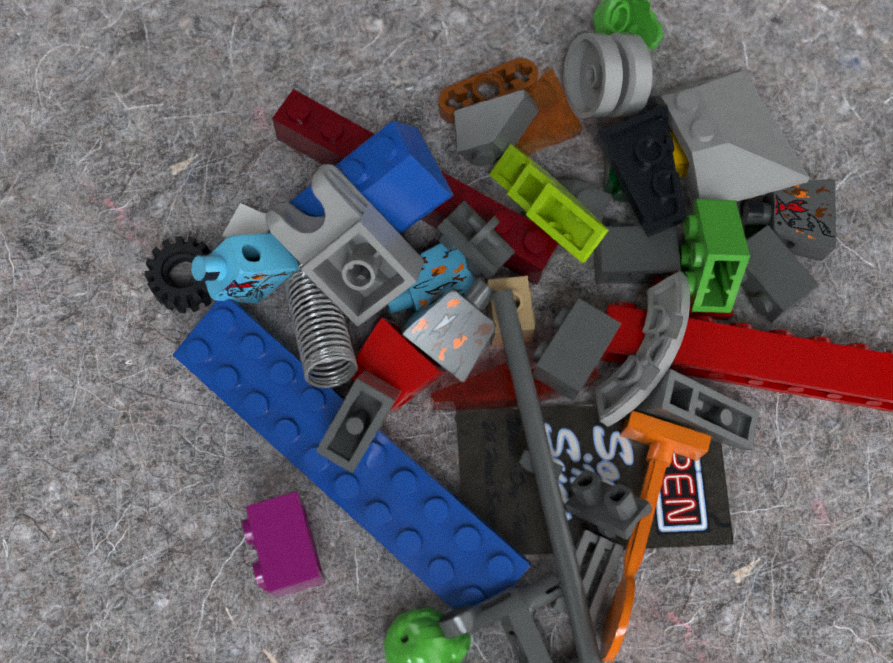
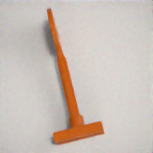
(663, 441)

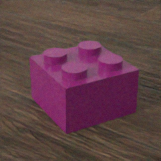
(283, 545)

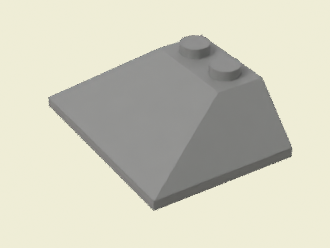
(729, 139)

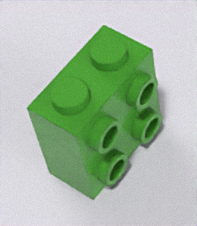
(713, 255)

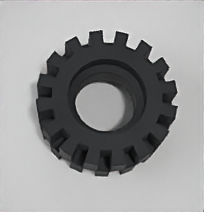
(161, 267)

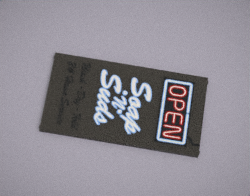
(690, 504)

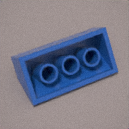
(393, 174)

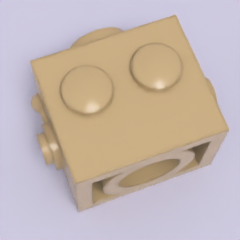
(523, 301)

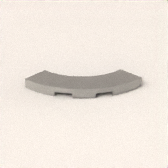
(641, 373)

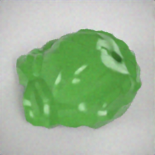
(629, 17)
(424, 641)

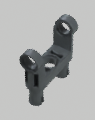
(515, 611)

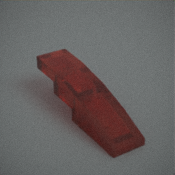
(491, 390)

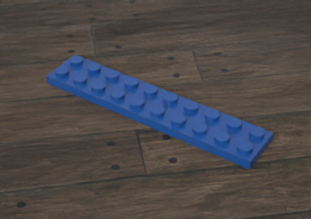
(387, 491)

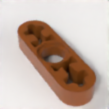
(493, 76)

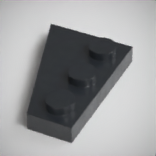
(645, 168)

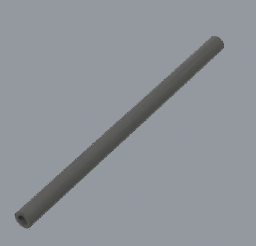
(546, 478)

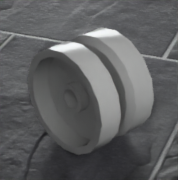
(607, 75)

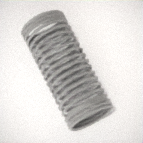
(322, 355)

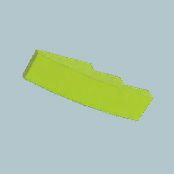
(548, 203)

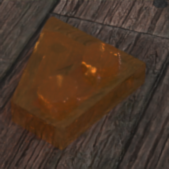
(554, 120)

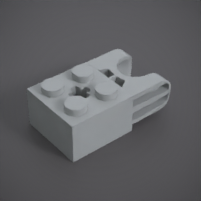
(348, 250)

